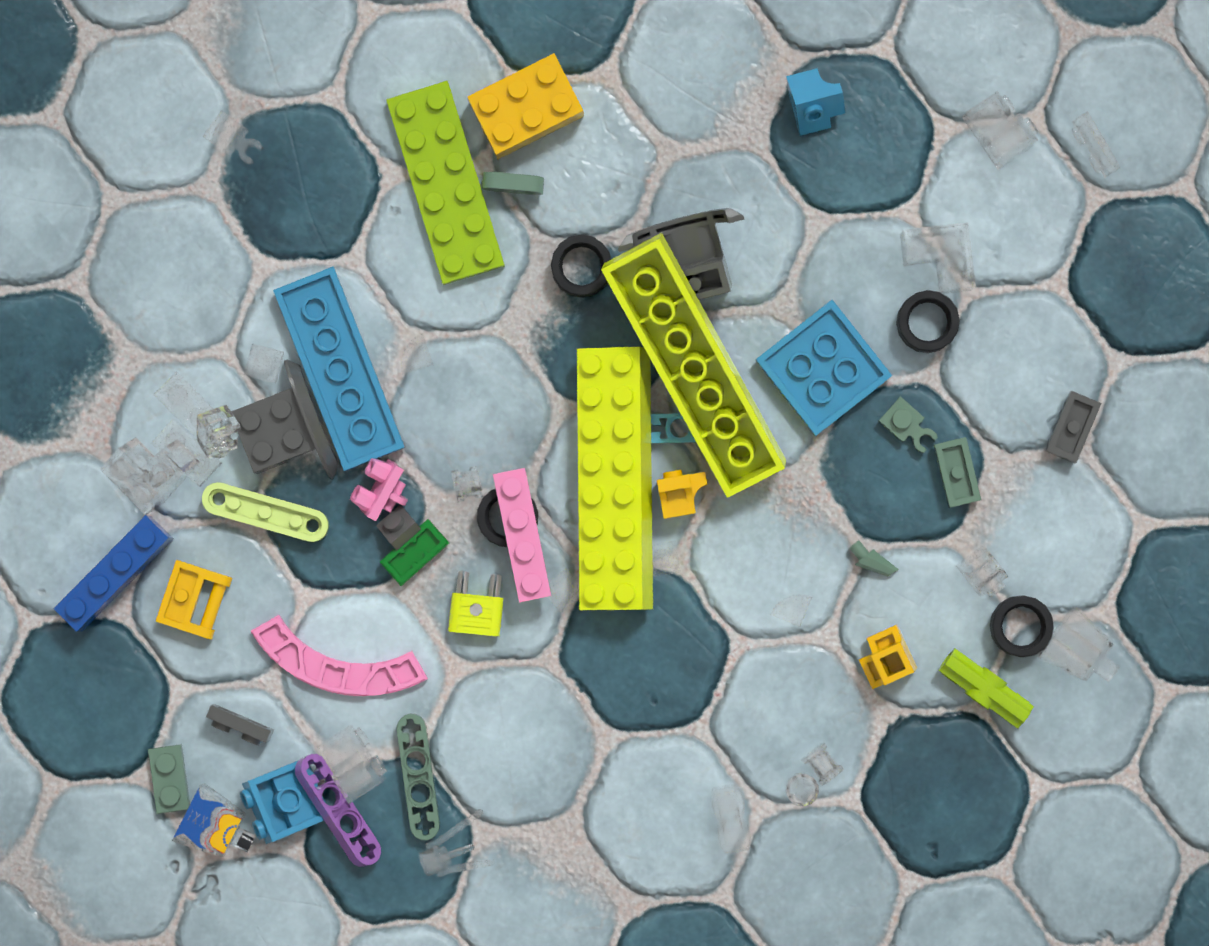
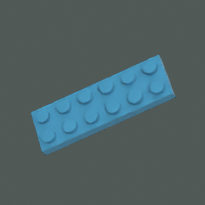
(339, 368)

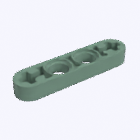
(413, 777)

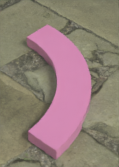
(333, 674)

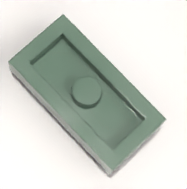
(957, 472)
(169, 778)

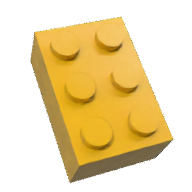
(525, 106)

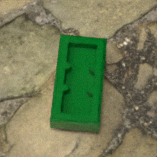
(415, 553)

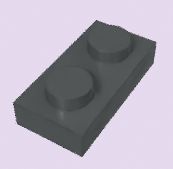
(1073, 427)
(226, 719)

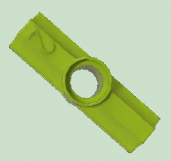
(986, 688)

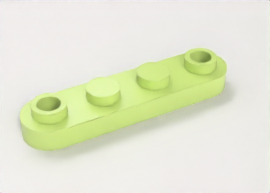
(265, 512)

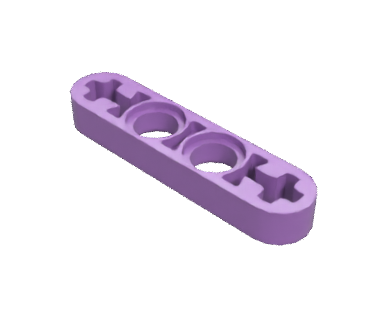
(333, 814)

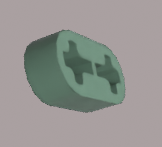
(513, 183)

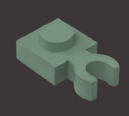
(904, 421)

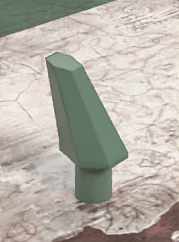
(872, 560)

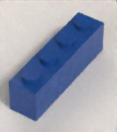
(113, 573)

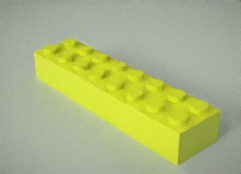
(694, 365)
(614, 479)

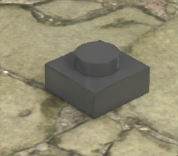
(398, 527)

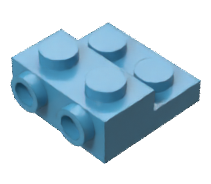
(279, 804)

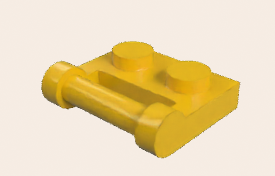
(183, 595)

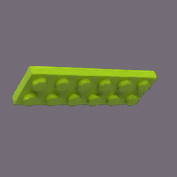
(445, 182)

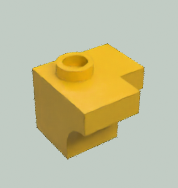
(678, 492)
(888, 659)

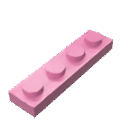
(522, 535)

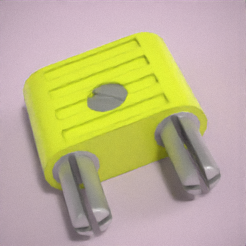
(475, 612)

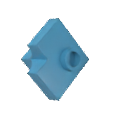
(814, 101)

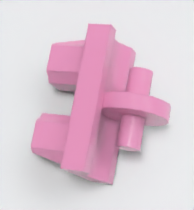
(385, 490)

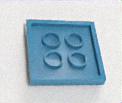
(823, 367)

